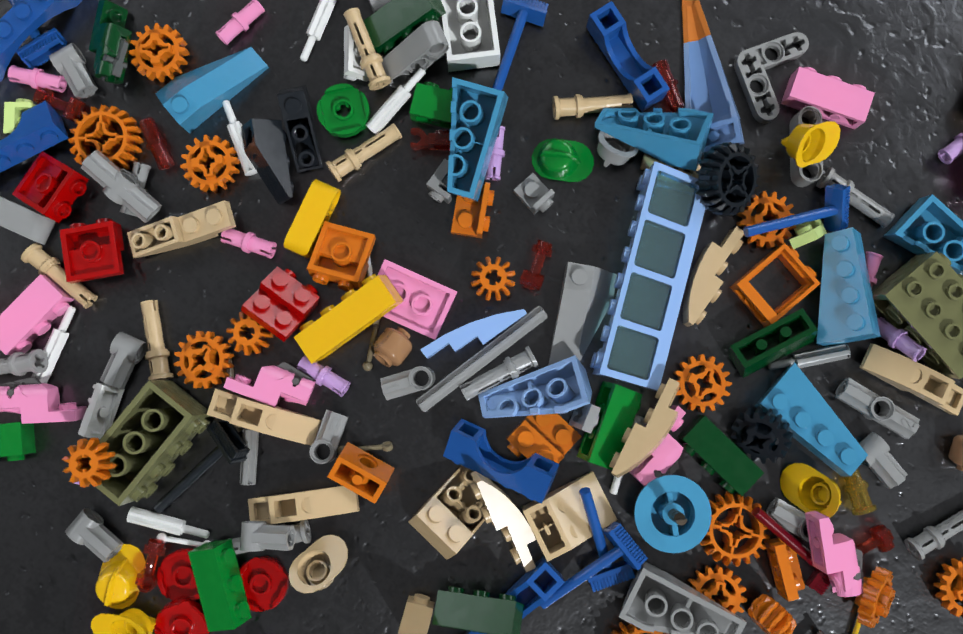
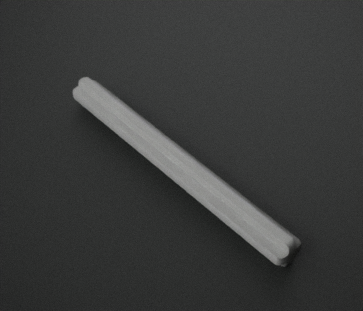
(481, 358)

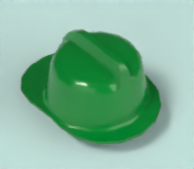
(562, 160)

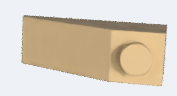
(416, 615)

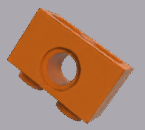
(361, 472)

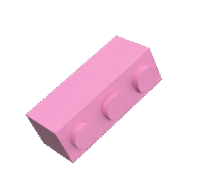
(833, 97)
(32, 314)

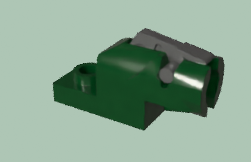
(110, 42)

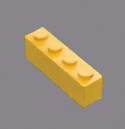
(349, 318)

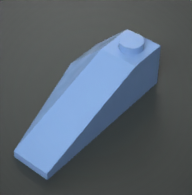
(541, 392)

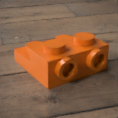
(341, 256)
(543, 434)

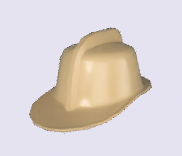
(318, 564)

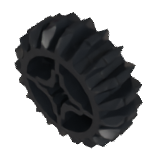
(722, 179)

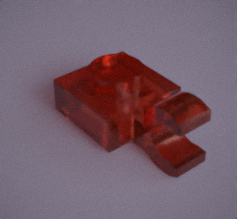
(433, 141)

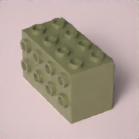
(928, 304)
(150, 438)

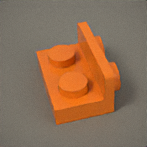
(471, 216)
(785, 569)

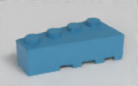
(473, 134)
(930, 228)
(846, 294)
(813, 421)

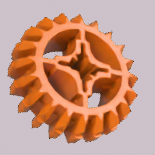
(96, 129)
(732, 539)

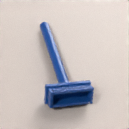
(524, 11)
(41, 46)
(834, 214)
(623, 546)
(615, 572)

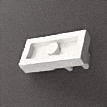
(352, 58)
(101, 410)

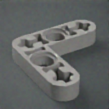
(760, 64)

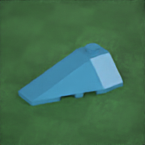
(200, 92)
(667, 136)

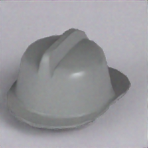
(613, 150)

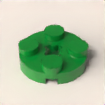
(331, 103)

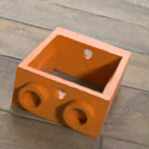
(753, 300)

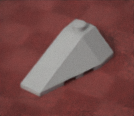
(581, 309)
(672, 607)

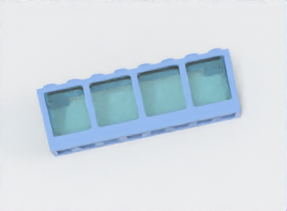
(651, 279)

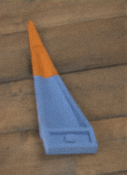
(705, 79)

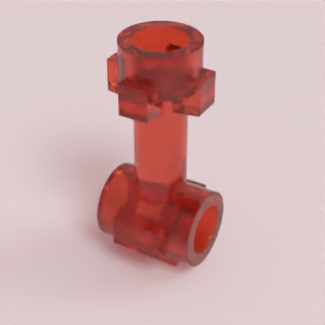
(72, 108)
(532, 278)
(881, 539)
(147, 578)

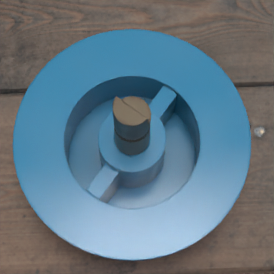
(672, 514)

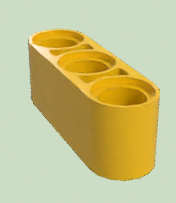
(308, 222)

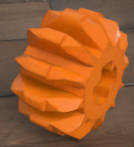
(484, 282)
(245, 343)
(79, 462)
(771, 616)

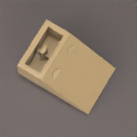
(450, 514)
(561, 518)

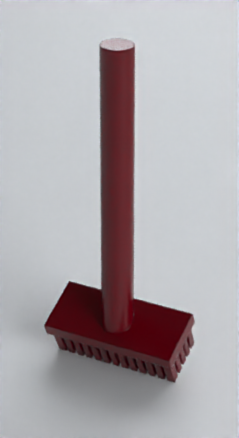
(817, 580)

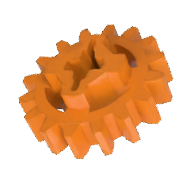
(162, 55)
(201, 156)
(771, 209)
(215, 357)
(706, 373)
(951, 587)
(876, 597)
(728, 599)

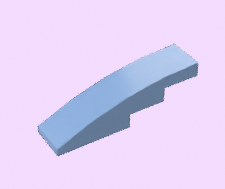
(483, 329)

